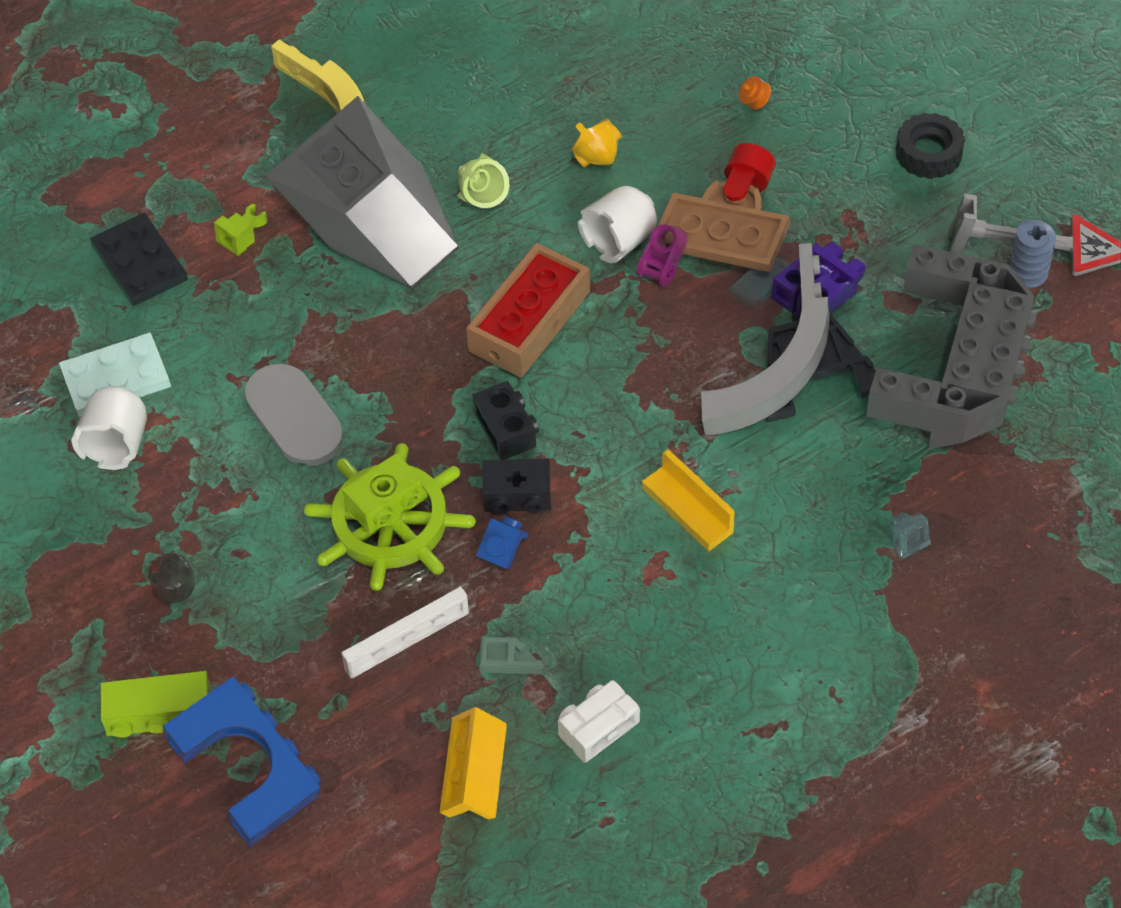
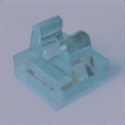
(910, 534)

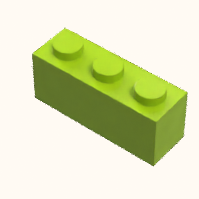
(149, 702)

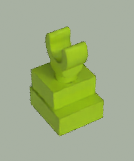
(237, 231)

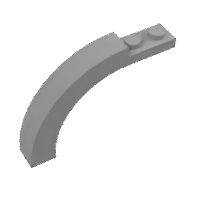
(773, 388)

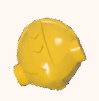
(597, 144)

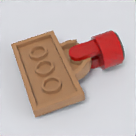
(730, 216)

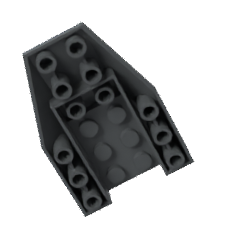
(366, 196)

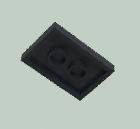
(139, 259)

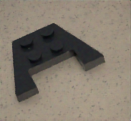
(838, 357)

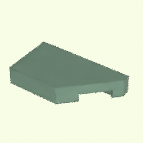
(507, 656)

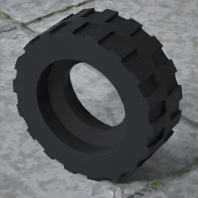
(930, 164)

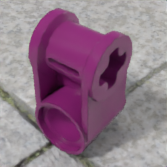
(661, 256)

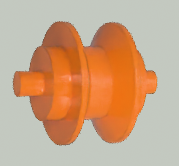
(754, 92)

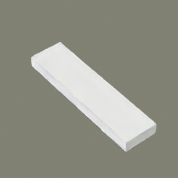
(405, 632)

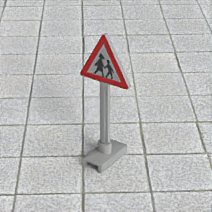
(1088, 244)

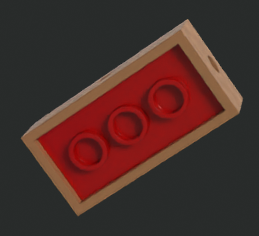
(528, 310)

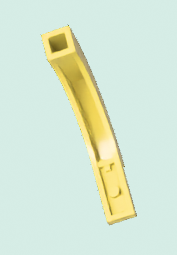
(327, 80)

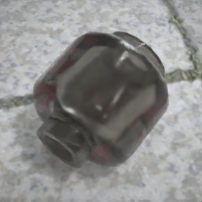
(171, 578)

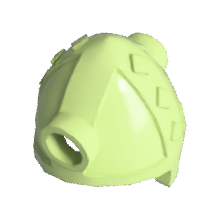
(483, 182)

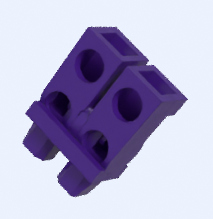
(837, 279)

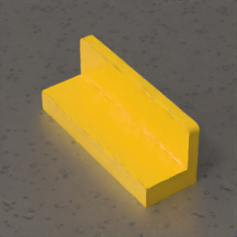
(690, 502)
(473, 764)

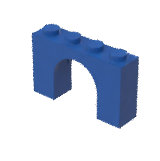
(232, 712)

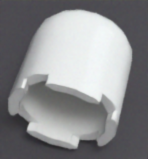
(618, 222)
(110, 428)

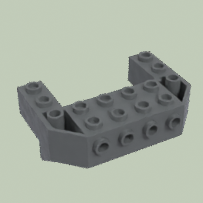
(982, 356)

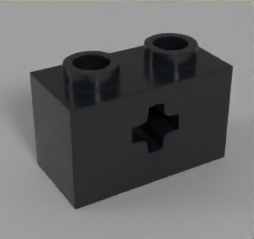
(516, 485)

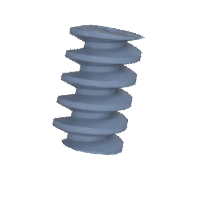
(1033, 252)

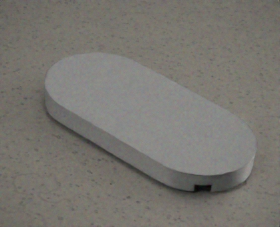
(294, 414)

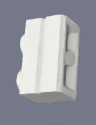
(598, 720)

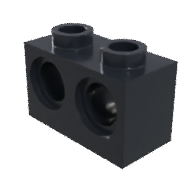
(500, 422)

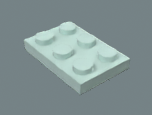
(128, 365)

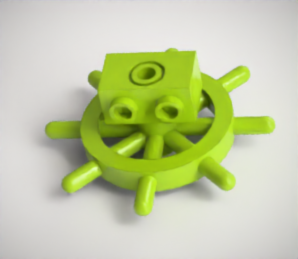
(382, 502)

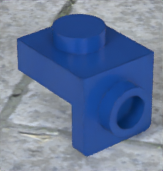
(501, 541)

